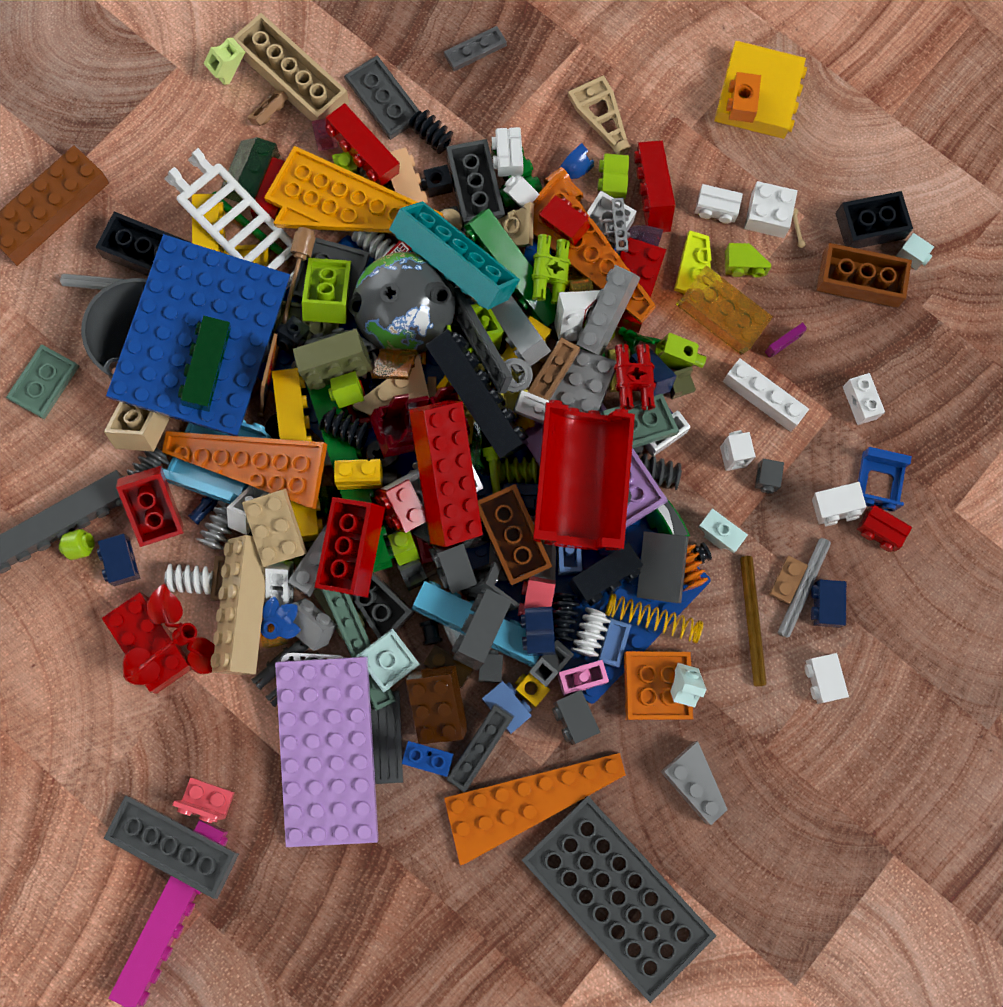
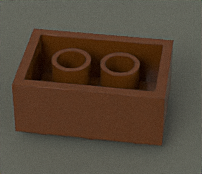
(436, 705)

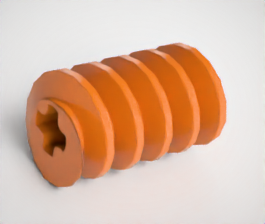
(692, 573)

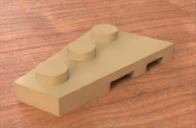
(520, 225)

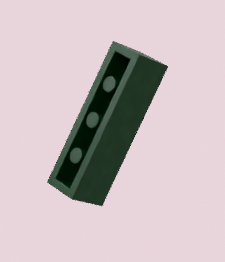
(205, 363)

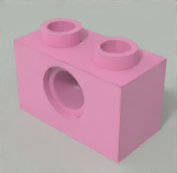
(582, 677)

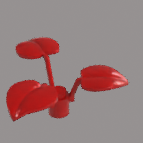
(165, 608)

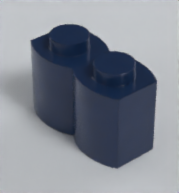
(539, 631)

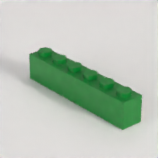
(495, 241)

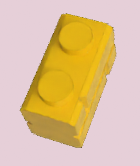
(358, 474)

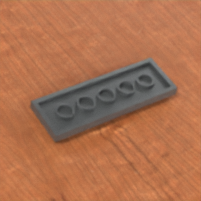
(171, 847)

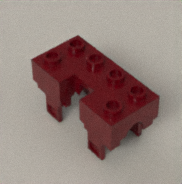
(393, 421)

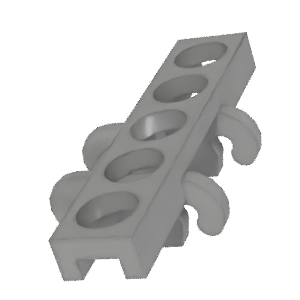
(618, 236)

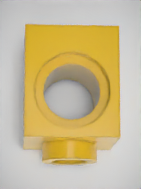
(533, 699)

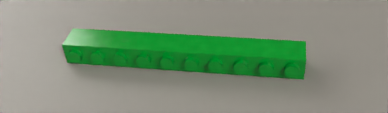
(341, 450)

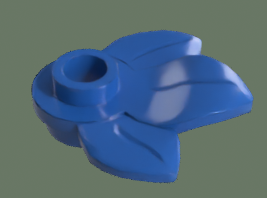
(282, 619)

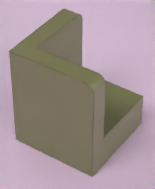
(683, 383)

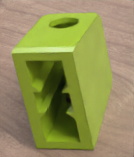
(679, 352)

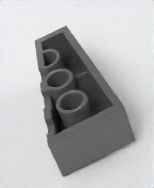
(383, 607)

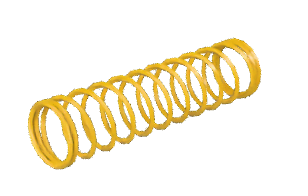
(697, 629)

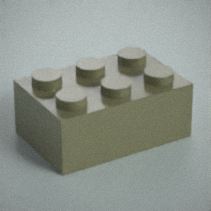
(332, 358)

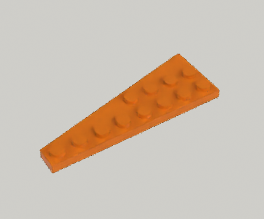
(593, 253)
(256, 461)
(504, 810)

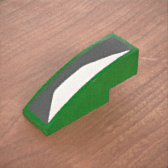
(667, 520)

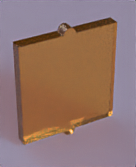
(394, 364)

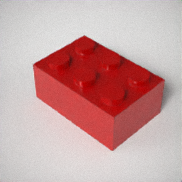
(150, 506)

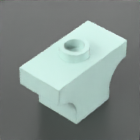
(722, 532)
(687, 685)

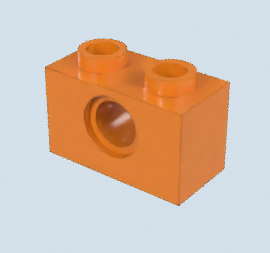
(743, 108)

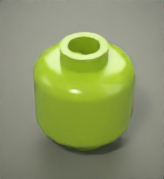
(76, 544)

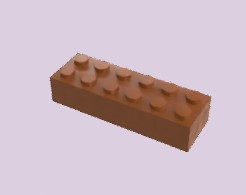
(48, 203)

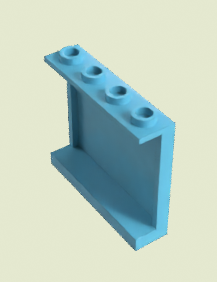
(205, 481)

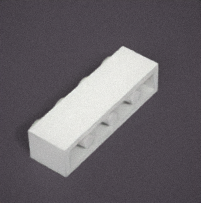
(765, 395)

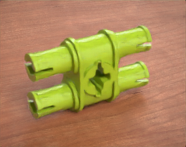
(550, 268)

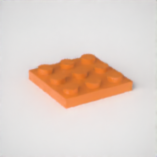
(649, 683)

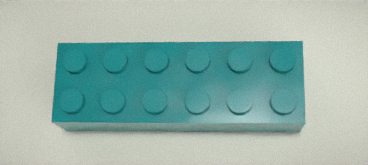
(454, 255)

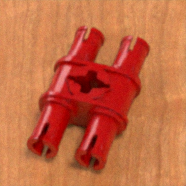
(634, 377)

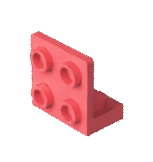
(205, 800)

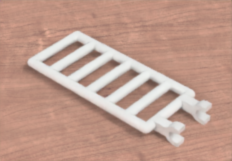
(209, 172)

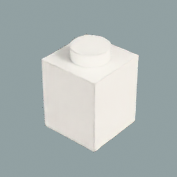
(520, 190)

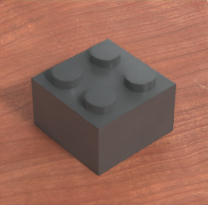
(453, 566)
(575, 717)

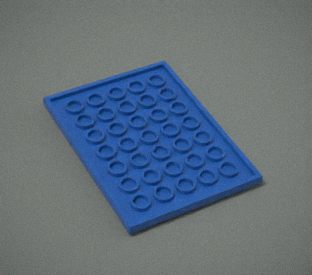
(178, 292)

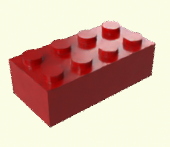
(645, 262)
(350, 547)
(135, 630)

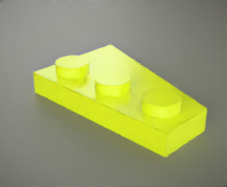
(694, 258)

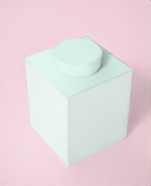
(916, 250)

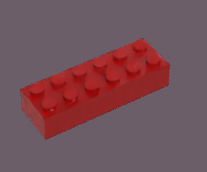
(446, 472)

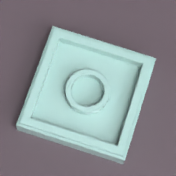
(389, 660)

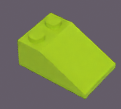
(326, 290)

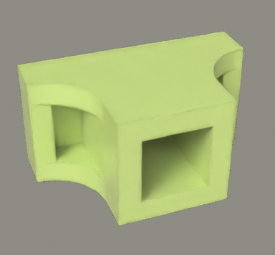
(224, 60)

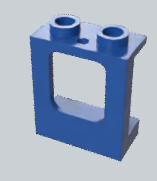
(887, 463)
(417, 757)

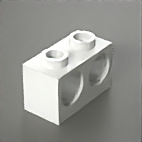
(277, 582)

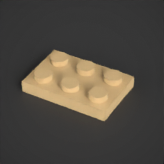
(274, 527)

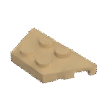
(384, 392)

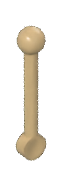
(801, 243)

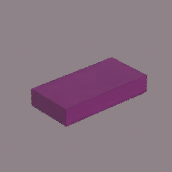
(786, 340)

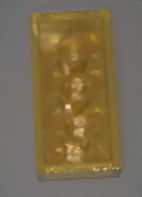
(724, 310)

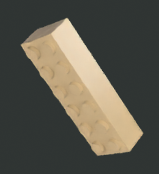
(290, 69)
(239, 609)

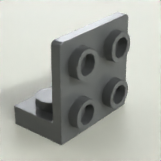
(486, 578)

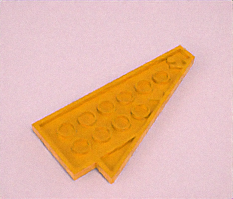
(330, 197)

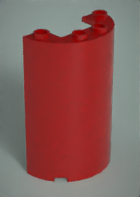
(583, 478)

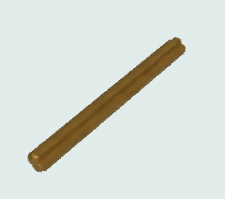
(753, 621)

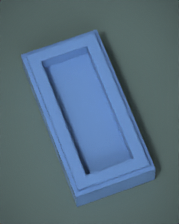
(614, 643)

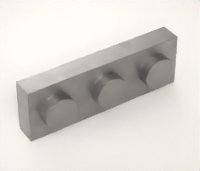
(475, 48)

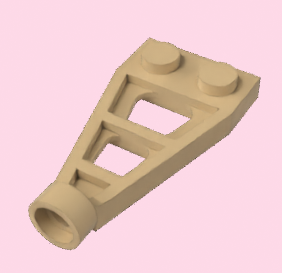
(592, 93)

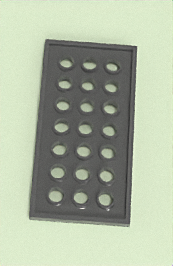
(651, 881)

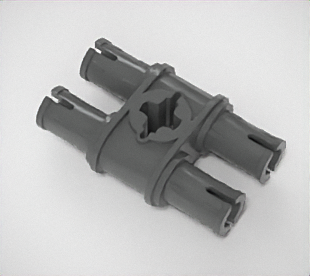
(269, 672)

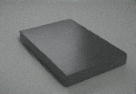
(662, 567)

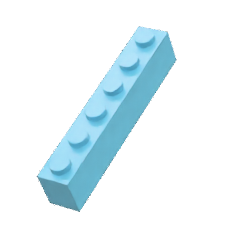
(453, 611)

